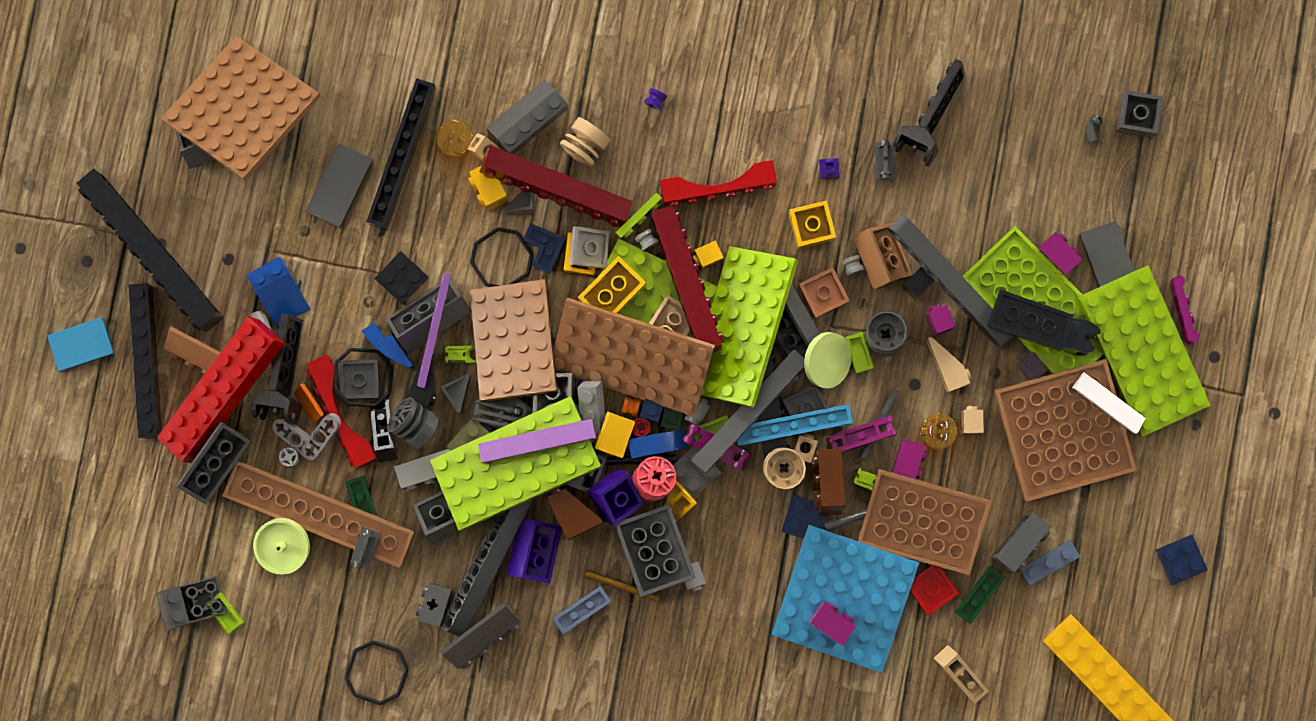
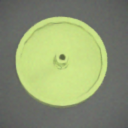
(827, 360)
(281, 546)

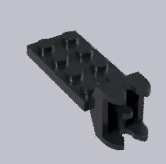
(920, 136)
(1042, 324)
(282, 374)

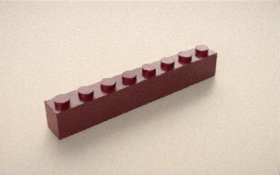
(555, 186)
(685, 277)

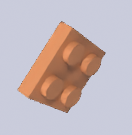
(824, 292)

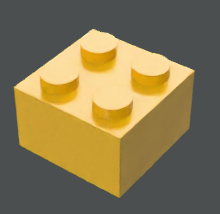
(491, 191)
(812, 225)

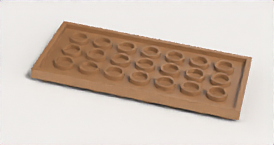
(632, 356)

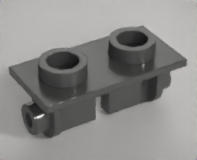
(884, 160)
(365, 548)

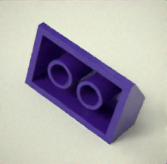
(534, 550)

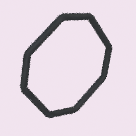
(487, 236)
(336, 377)
(401, 682)

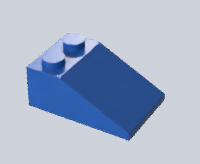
(278, 290)

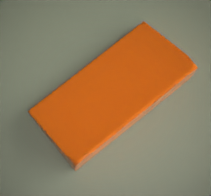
(309, 403)

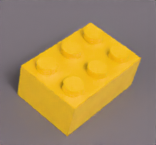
(613, 287)

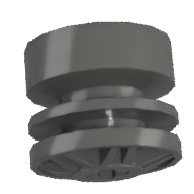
(881, 323)
(413, 423)

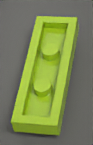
(652, 204)

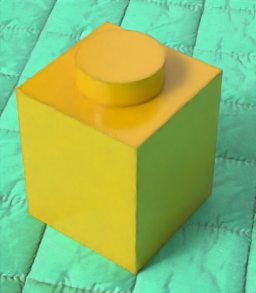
(708, 255)

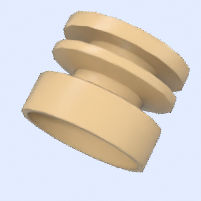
(586, 140)
(796, 468)

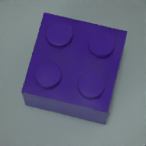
(615, 497)

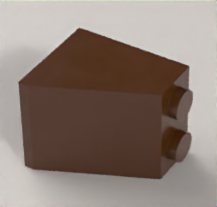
(572, 514)

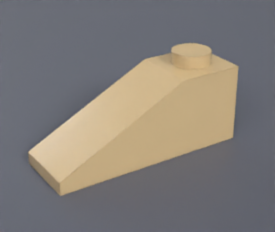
(949, 368)
(961, 674)

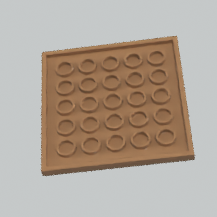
(240, 108)
(1060, 435)

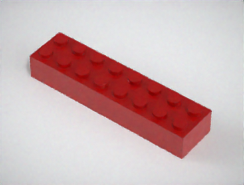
(221, 389)

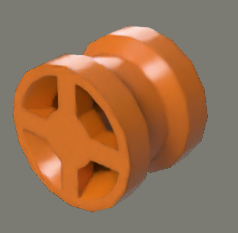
(631, 405)

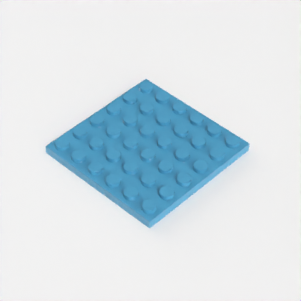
(858, 581)

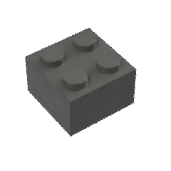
(1139, 114)

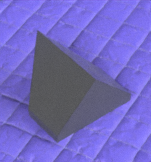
(521, 205)
(457, 391)

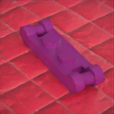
(1181, 303)
(863, 435)
(706, 436)

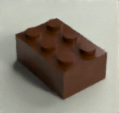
(828, 482)

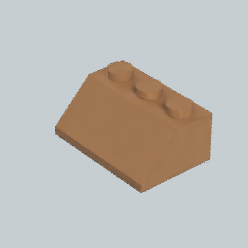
(881, 256)
(190, 349)

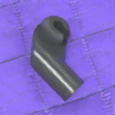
(1091, 127)

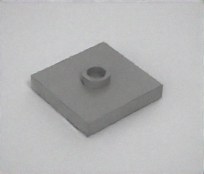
(589, 247)

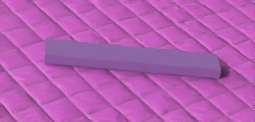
(433, 330)
(537, 441)

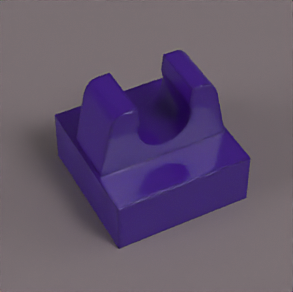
(829, 168)

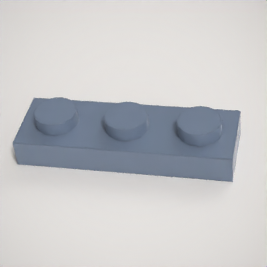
(1049, 562)
(581, 609)

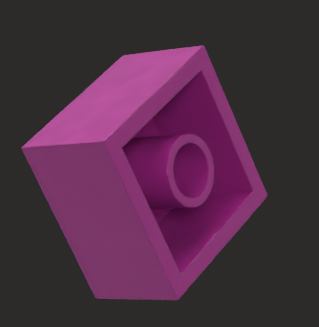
(833, 623)

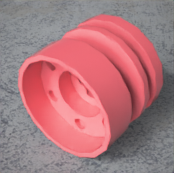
(650, 489)

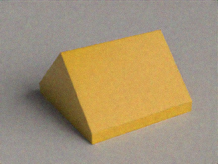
(614, 435)

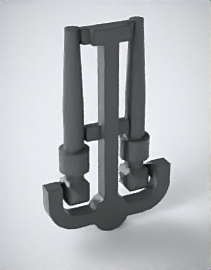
(508, 409)

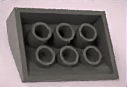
(654, 551)
(481, 635)

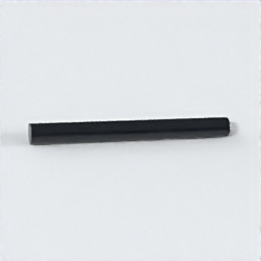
(628, 460)

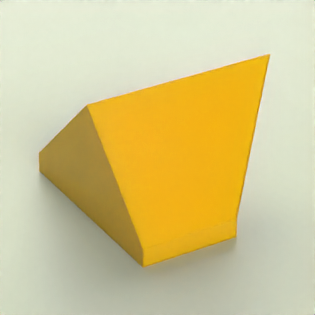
(679, 501)

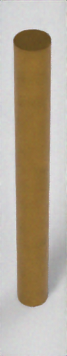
(617, 584)

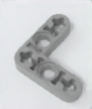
(306, 440)

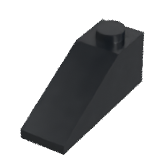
(426, 395)
(384, 441)

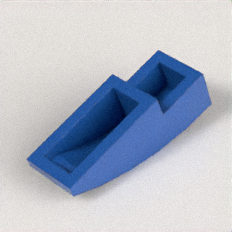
(387, 345)
(657, 444)

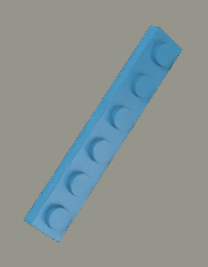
(796, 424)

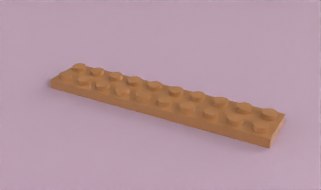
(315, 512)

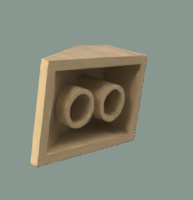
(671, 316)

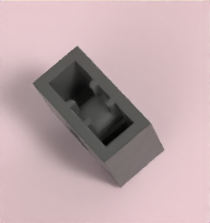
(435, 616)

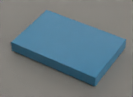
(80, 344)

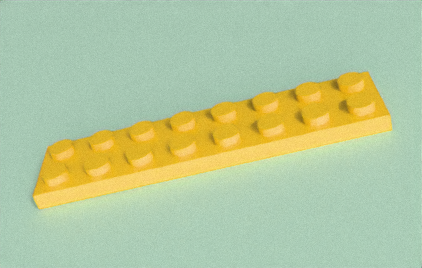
(1102, 673)

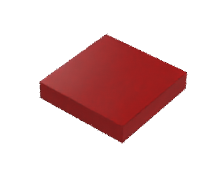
(932, 589)

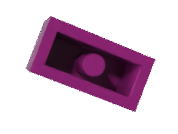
(1060, 253)
(939, 320)
(909, 459)

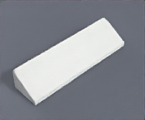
(1109, 403)

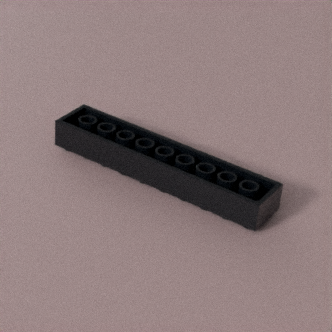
(149, 249)

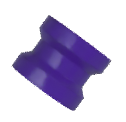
(655, 99)

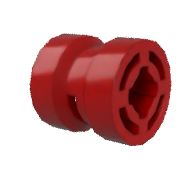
(642, 429)

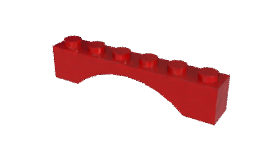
(679, 190)
(359, 449)

